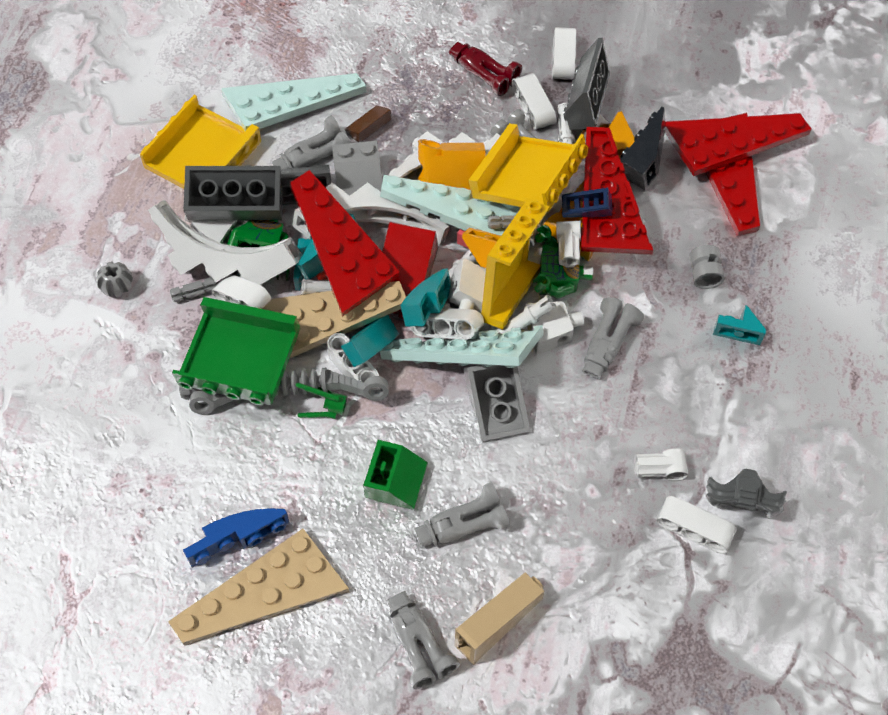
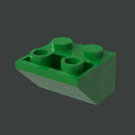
(394, 475)

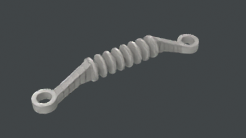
(327, 379)

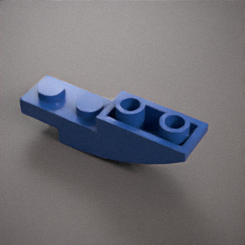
(245, 527)

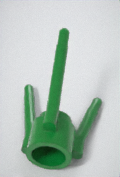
(333, 402)

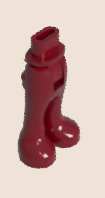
(476, 61)

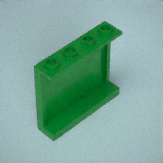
(239, 351)

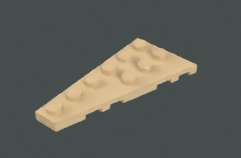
(321, 317)
(270, 586)

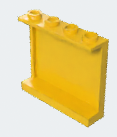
(197, 139)
(526, 169)
(508, 268)

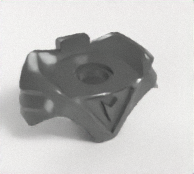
(746, 492)

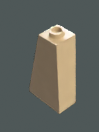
(497, 617)

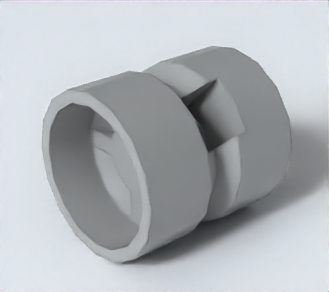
(706, 266)

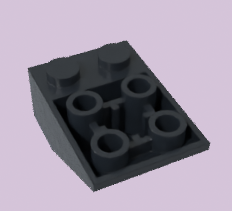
(644, 155)

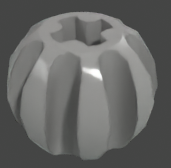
(114, 279)

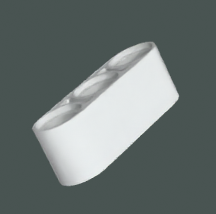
(564, 53)
(534, 101)
(242, 292)
(451, 324)
(342, 362)
(696, 524)

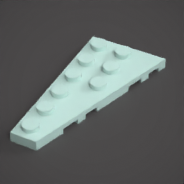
(283, 100)
(450, 203)
(483, 348)

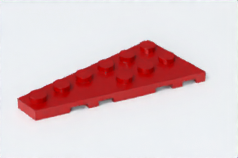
(720, 141)
(737, 193)
(624, 229)
(346, 252)

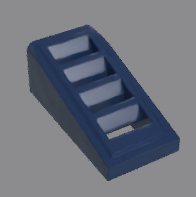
(588, 211)

